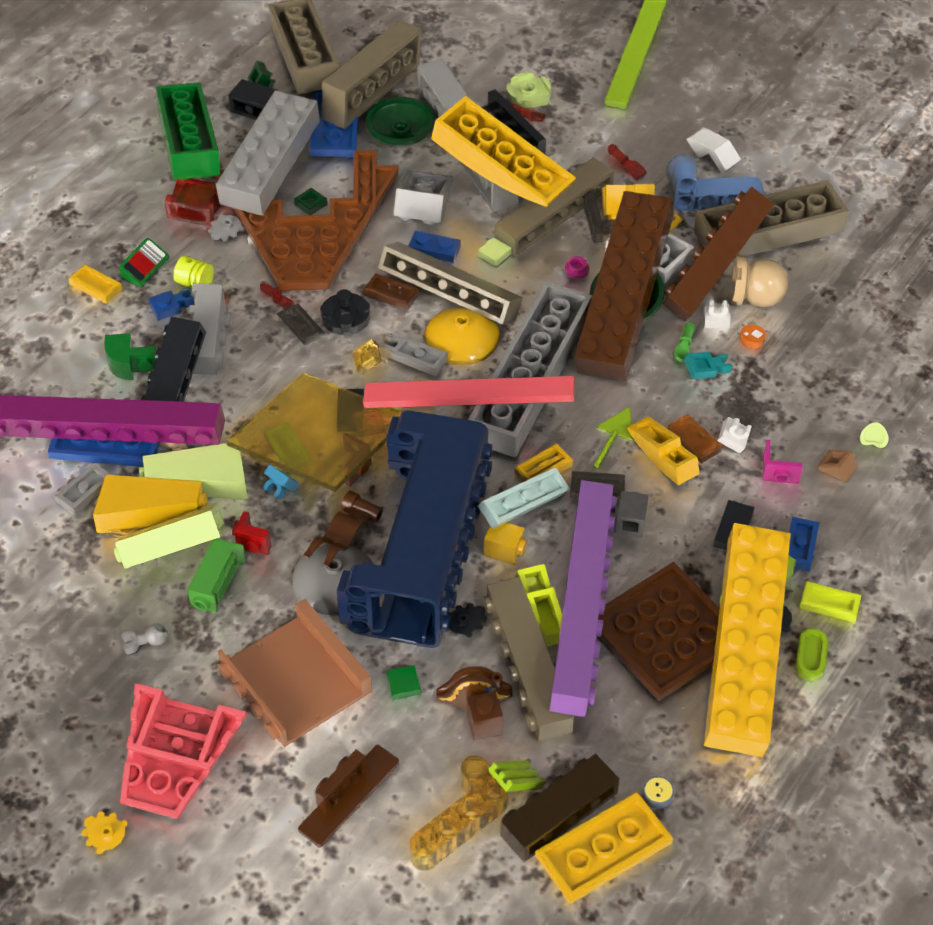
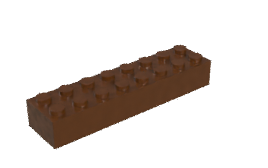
(624, 286)

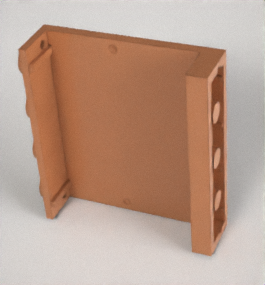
(296, 676)

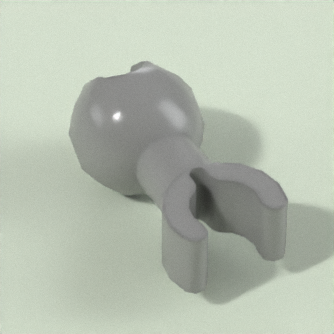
(155, 635)

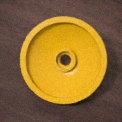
(463, 335)

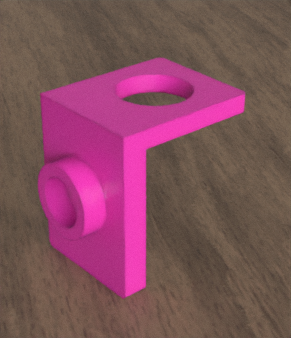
(780, 470)

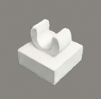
(717, 315)
(734, 434)

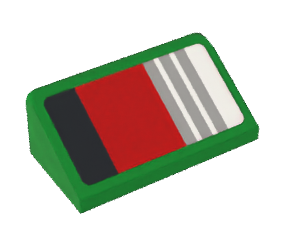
(143, 263)

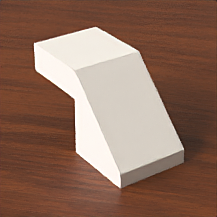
(717, 146)

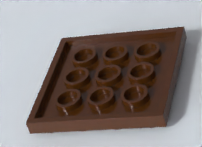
(662, 630)

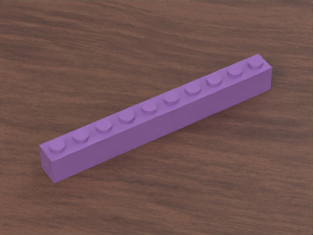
(583, 600)

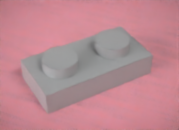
(82, 489)

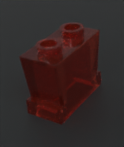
(193, 202)

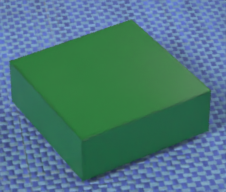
(403, 682)

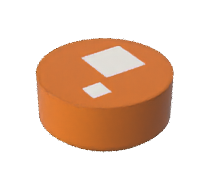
(752, 336)

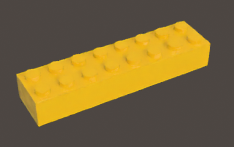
(747, 641)

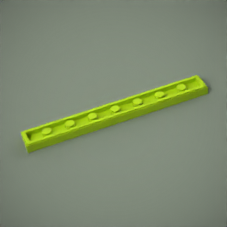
(635, 54)

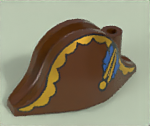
(472, 682)

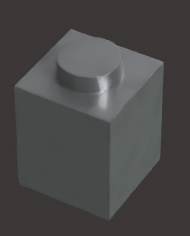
(632, 513)

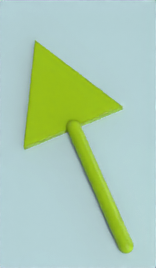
(617, 426)

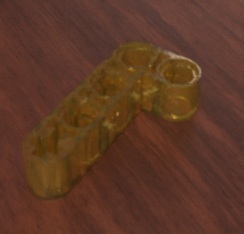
(430, 845)

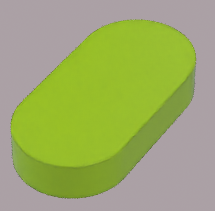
(811, 654)

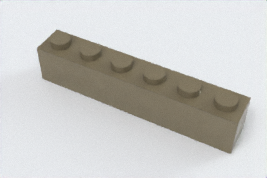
(534, 220)
(450, 282)
(527, 655)

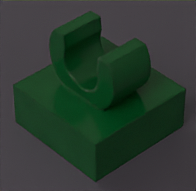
(260, 75)

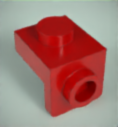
(252, 538)

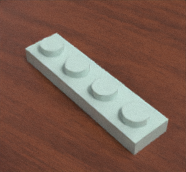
(523, 497)

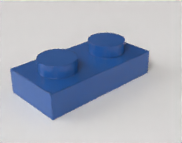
(437, 246)
(802, 542)

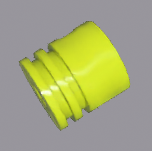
(191, 270)

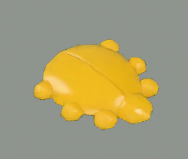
(104, 831)

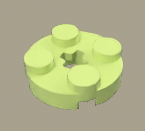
(538, 92)

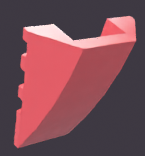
(172, 750)

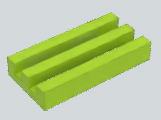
(514, 771)

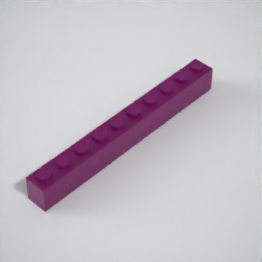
(111, 419)

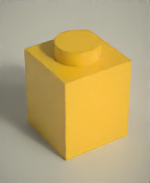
(505, 543)

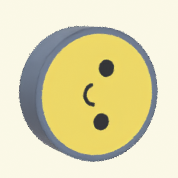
(658, 792)

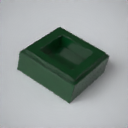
(310, 201)

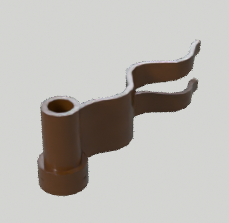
(345, 525)

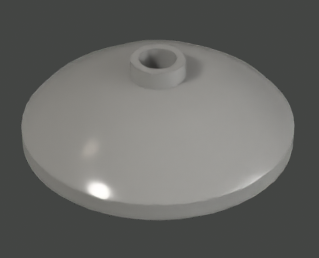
(319, 583)

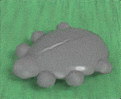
(225, 227)

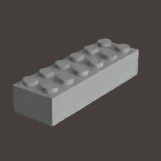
(268, 153)

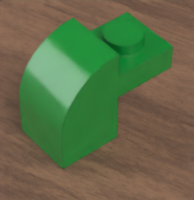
(125, 359)

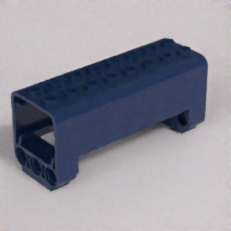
(423, 558)

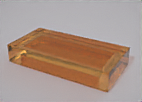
(695, 438)

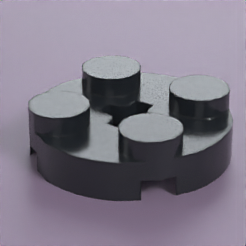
(345, 302)

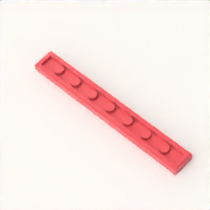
(469, 392)

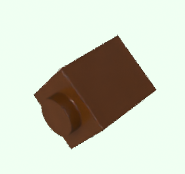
(484, 715)

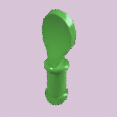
(685, 340)

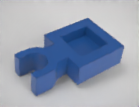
(168, 304)

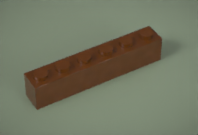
(717, 254)

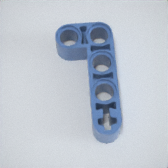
(705, 193)

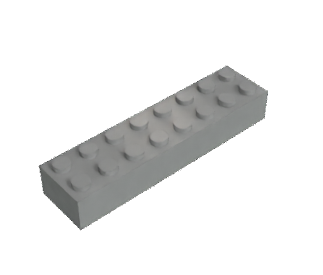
(440, 92)
(536, 351)

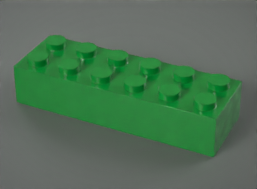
(187, 131)

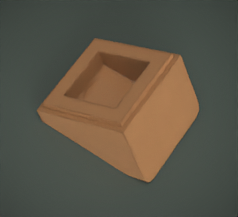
(838, 464)

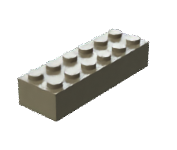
(303, 43)
(370, 74)
(795, 218)

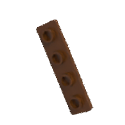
(346, 791)

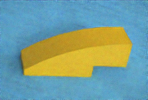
(664, 450)

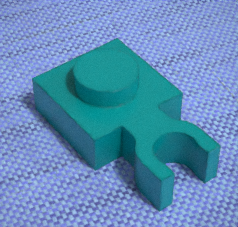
(704, 366)

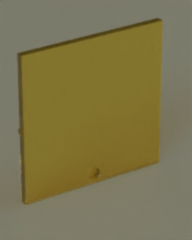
(315, 432)

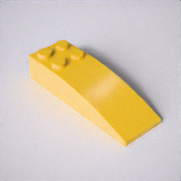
(499, 153)

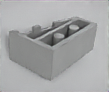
(212, 314)

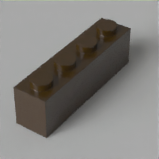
(559, 806)

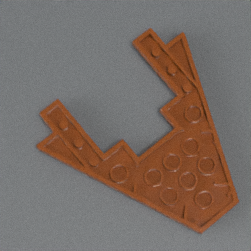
(312, 249)

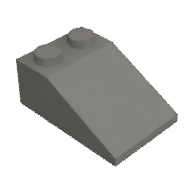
(422, 196)

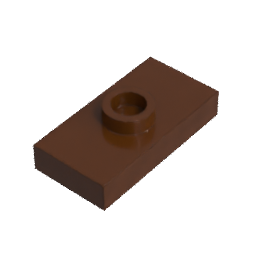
(391, 291)

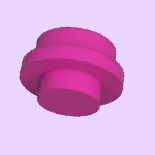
(577, 267)

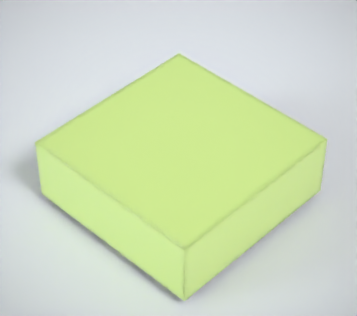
(494, 251)

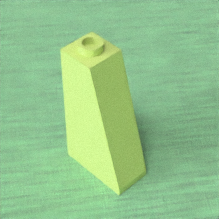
(214, 465)
(170, 536)

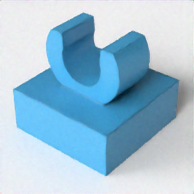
(281, 480)

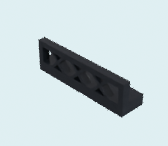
(509, 116)

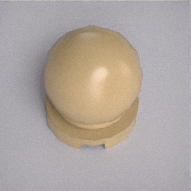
(760, 283)

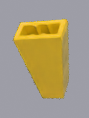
(145, 501)

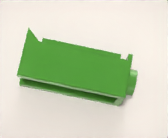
(215, 574)

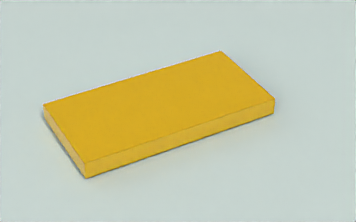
(603, 847)

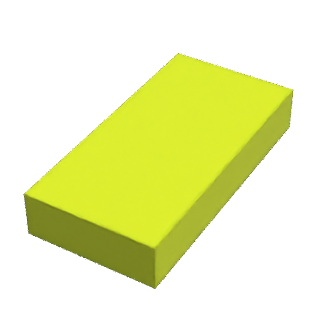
(830, 601)

